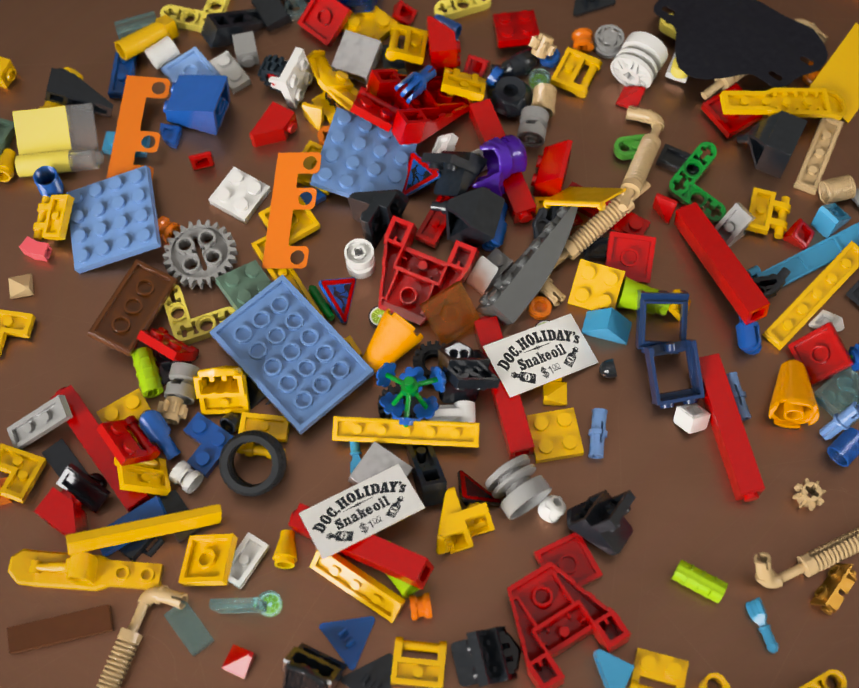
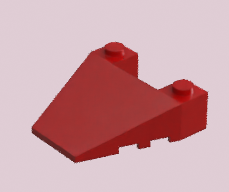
(424, 114)
(415, 277)
(554, 616)

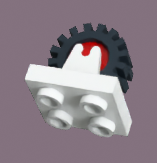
(287, 76)

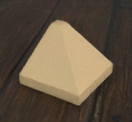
(21, 286)

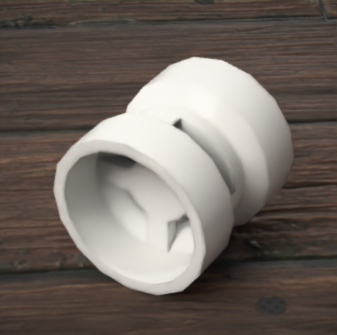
(186, 477)

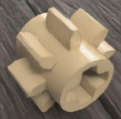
(542, 45)
(172, 409)
(814, 489)

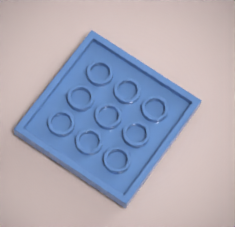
(360, 157)
(113, 220)

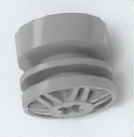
(515, 482)

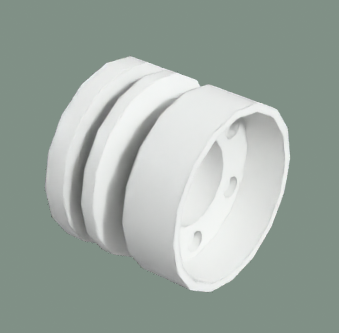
(639, 60)

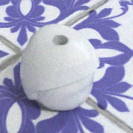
(551, 508)

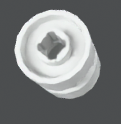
(360, 258)

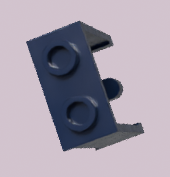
(659, 297)
(688, 395)

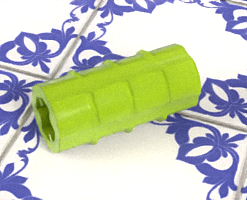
(147, 372)
(699, 581)

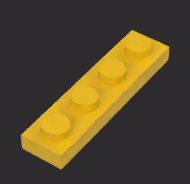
(359, 585)

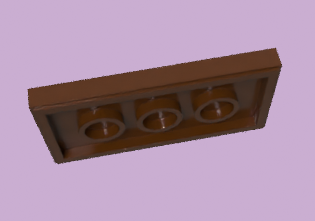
(132, 307)

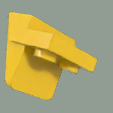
(222, 390)
(460, 525)

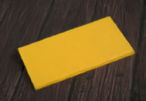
(583, 197)

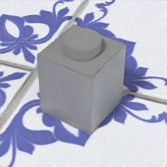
(246, 49)

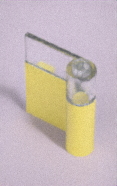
(57, 138)

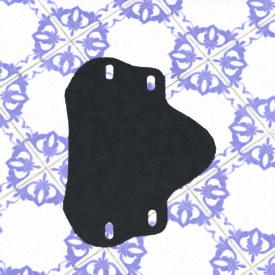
(741, 38)

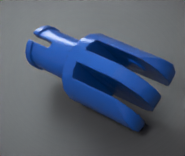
(416, 82)
(500, 232)
(749, 337)
(158, 432)

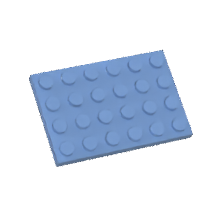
(292, 353)

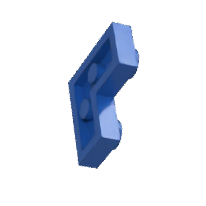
(212, 441)

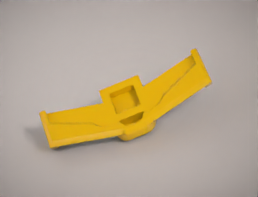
(333, 82)

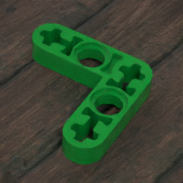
(691, 188)

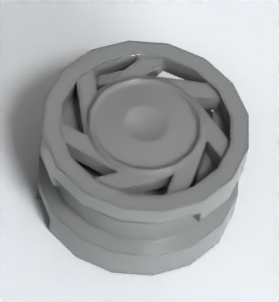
(608, 42)

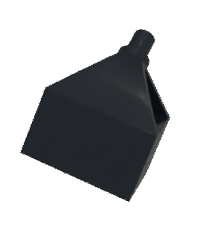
(774, 141)
(471, 216)

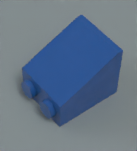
(198, 102)

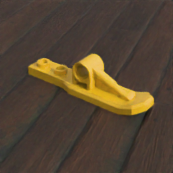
(796, 101)
(81, 571)

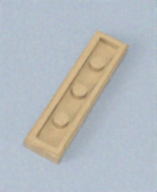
(818, 155)

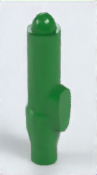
(323, 305)

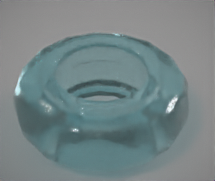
(295, 15)

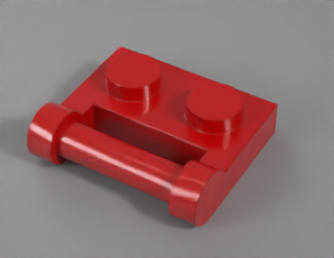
(374, 109)
(166, 344)
(122, 443)

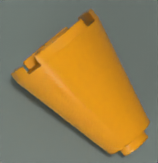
(390, 340)
(793, 397)

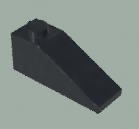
(221, 26)
(69, 89)
(427, 474)

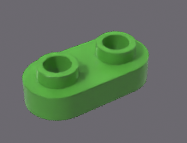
(628, 143)

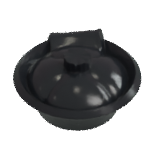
(510, 96)

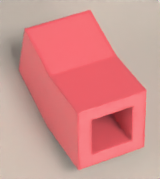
(36, 249)

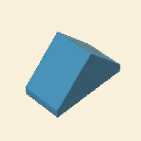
(829, 219)
(607, 325)
(612, 669)

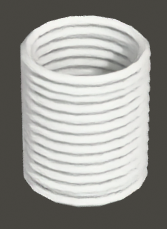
(162, 52)

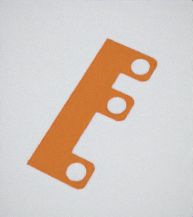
(128, 133)
(283, 202)

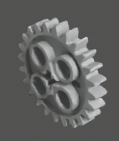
(179, 260)

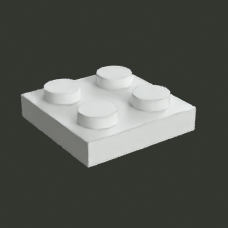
(239, 195)

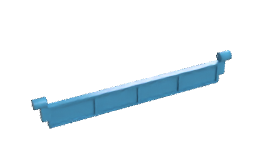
(812, 257)

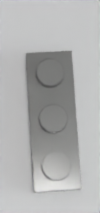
(39, 422)

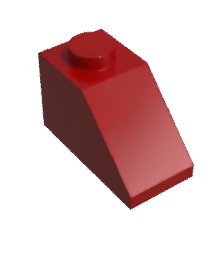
(274, 126)

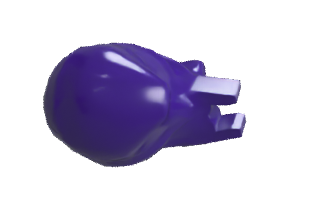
(504, 158)

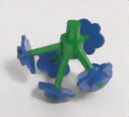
(411, 384)

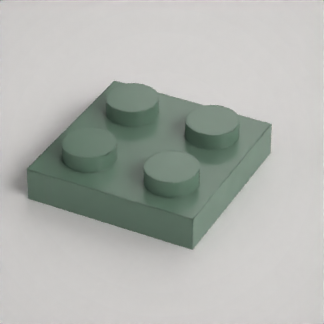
(243, 283)

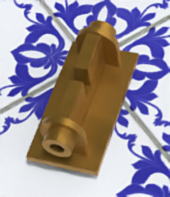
(840, 578)

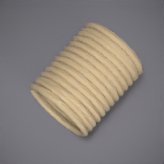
(545, 96)
(837, 189)

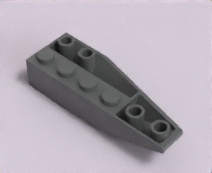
(529, 272)

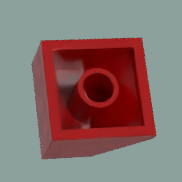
(442, 46)
(552, 169)
(62, 512)

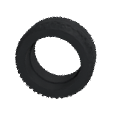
(228, 471)

